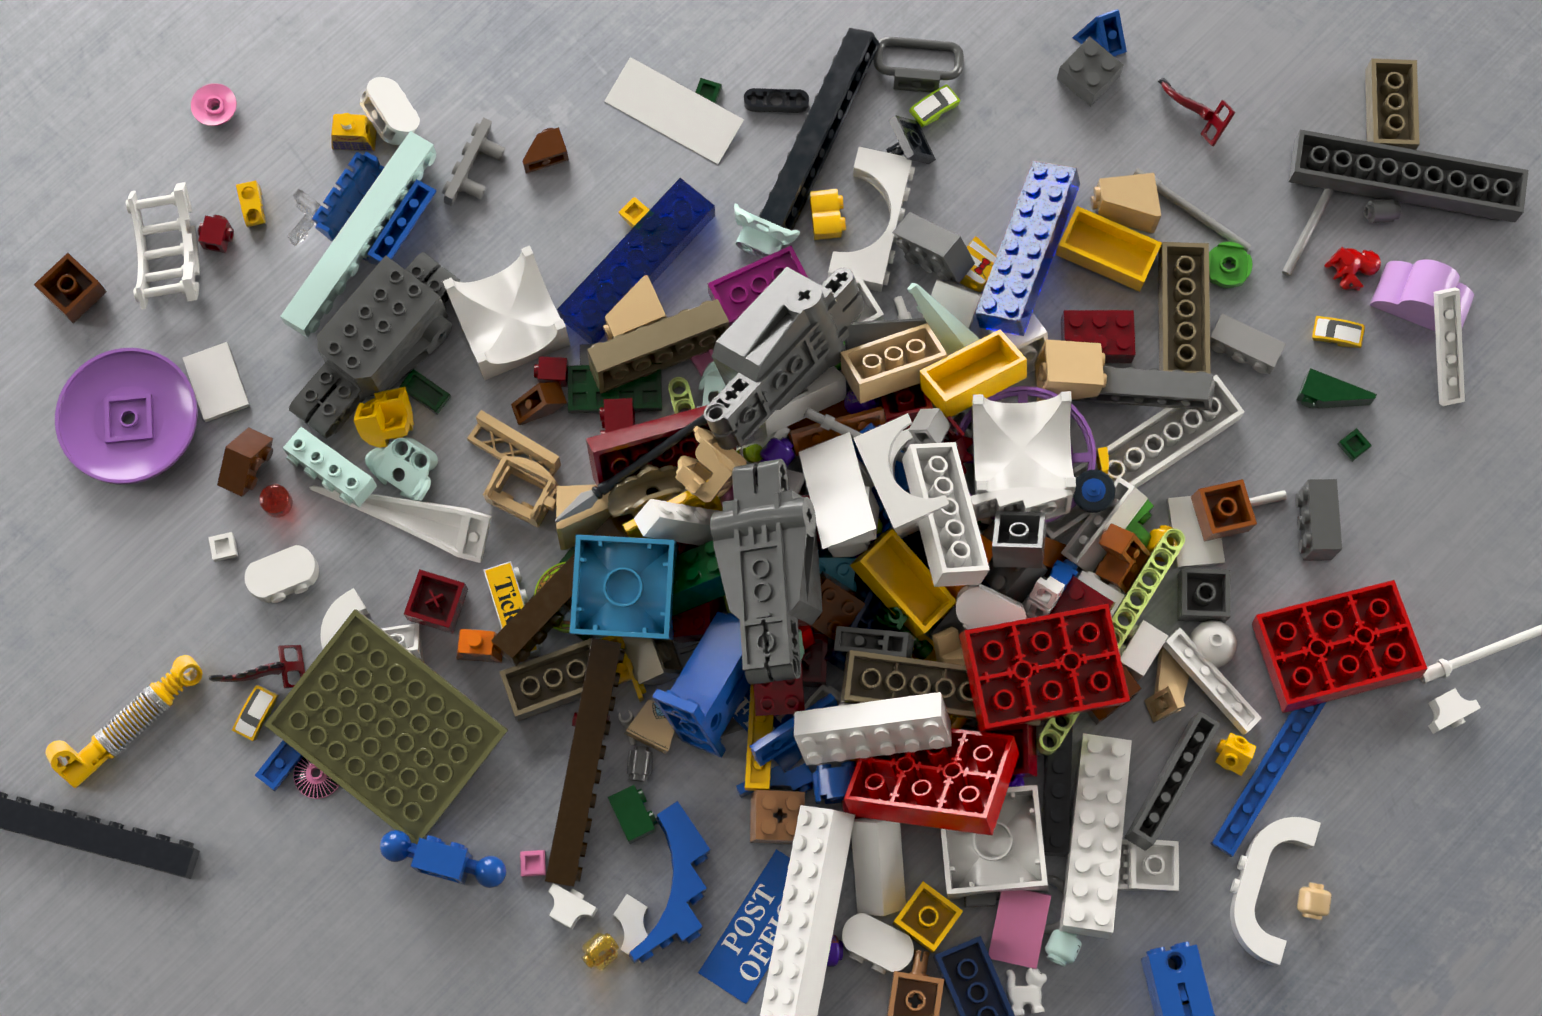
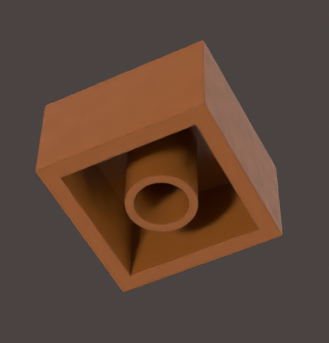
(1223, 510)

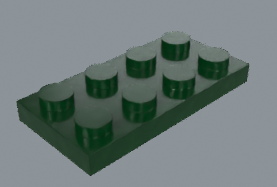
(586, 397)

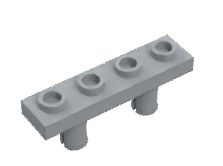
(470, 151)

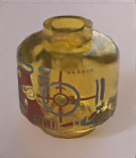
(600, 951)

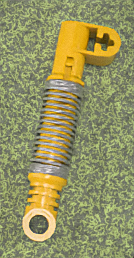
(112, 738)

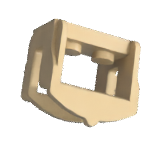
(712, 464)
(505, 501)

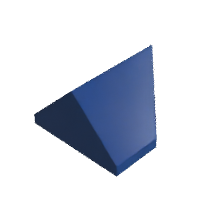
(1106, 31)

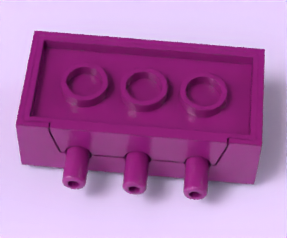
(742, 287)

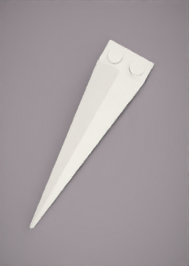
(445, 526)

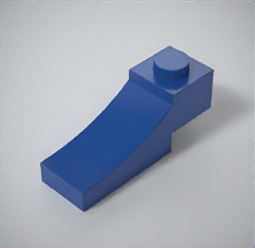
(796, 780)

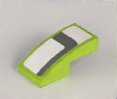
(933, 105)

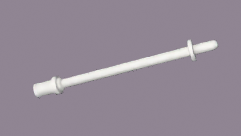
(1443, 668)

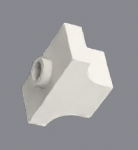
(1450, 710)
(569, 906)

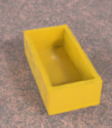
(1108, 248)
(974, 370)
(903, 582)

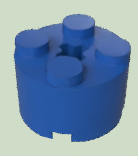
(832, 783)

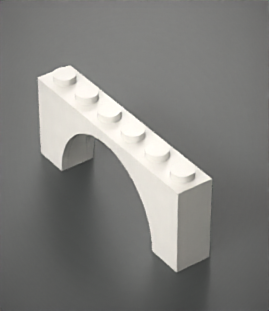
(890, 176)

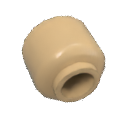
(1314, 901)

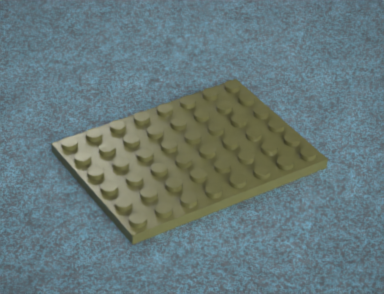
(386, 727)

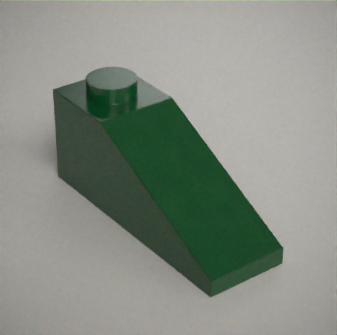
(1329, 392)

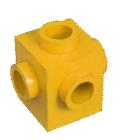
(1234, 753)

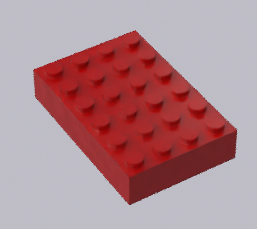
(1338, 646)
(1044, 667)
(940, 787)

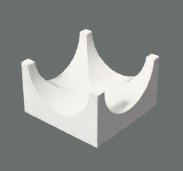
(508, 316)
(1022, 444)
(879, 452)
(1000, 862)

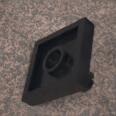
(910, 140)

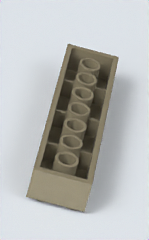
(885, 677)

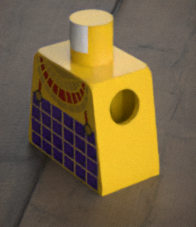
(353, 133)

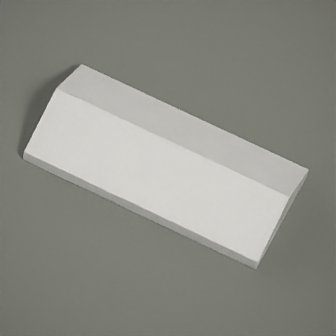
(878, 866)

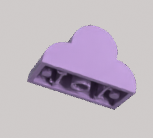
(1409, 288)

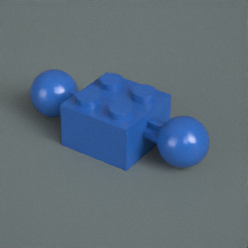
(441, 860)

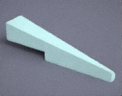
(946, 327)

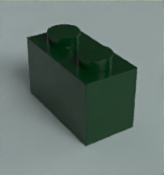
(632, 814)

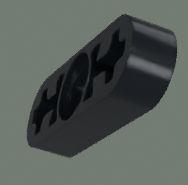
(769, 93)

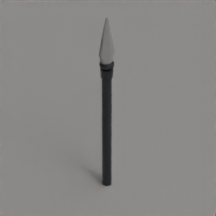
(587, 499)

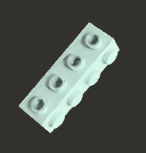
(329, 467)

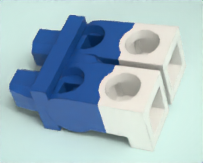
(1047, 592)

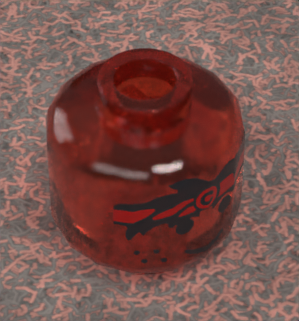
(275, 500)

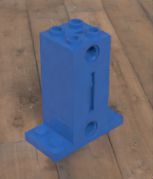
(708, 687)
(1178, 990)

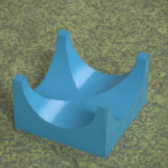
(623, 587)

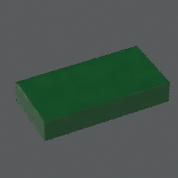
(425, 391)

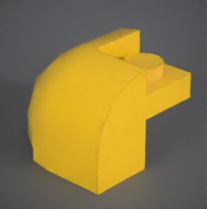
(384, 417)

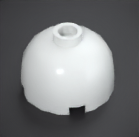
(1215, 642)

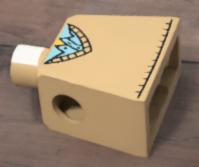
(651, 728)

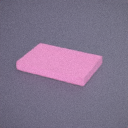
(1019, 927)

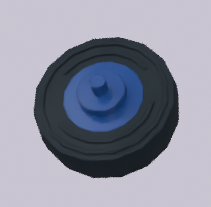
(1094, 491)

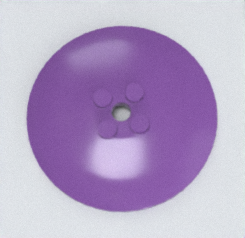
(108, 389)

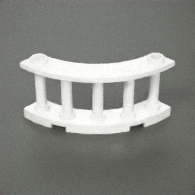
(188, 248)

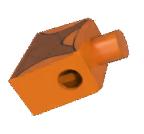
(477, 646)

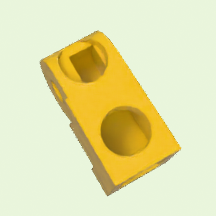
(251, 203)

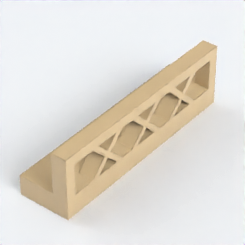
(514, 439)

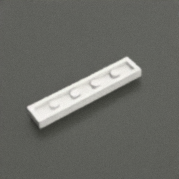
(1449, 346)
(1211, 681)

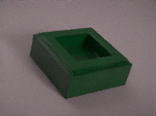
(709, 89)
(1354, 444)

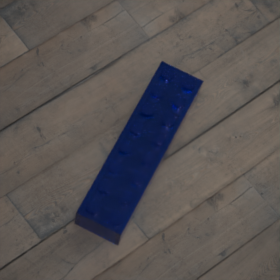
(1027, 248)
(642, 252)

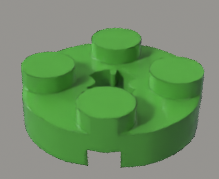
(1235, 276)

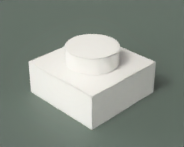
(223, 546)

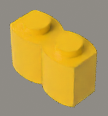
(826, 214)

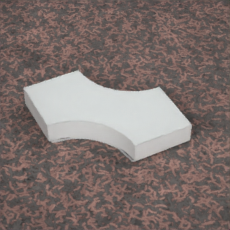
(631, 915)

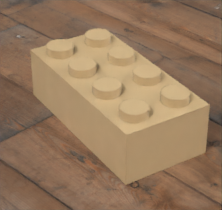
(890, 362)

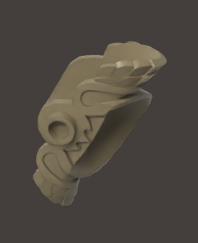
(631, 493)

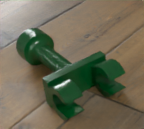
(922, 649)

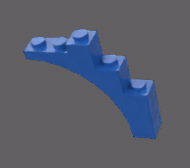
(678, 919)

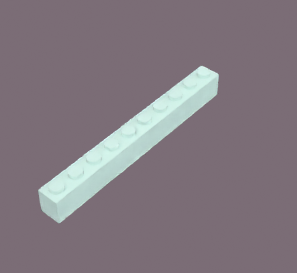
(358, 235)

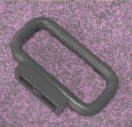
(918, 79)

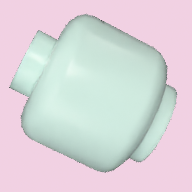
(1062, 947)

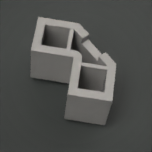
(928, 427)

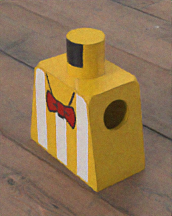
(984, 261)

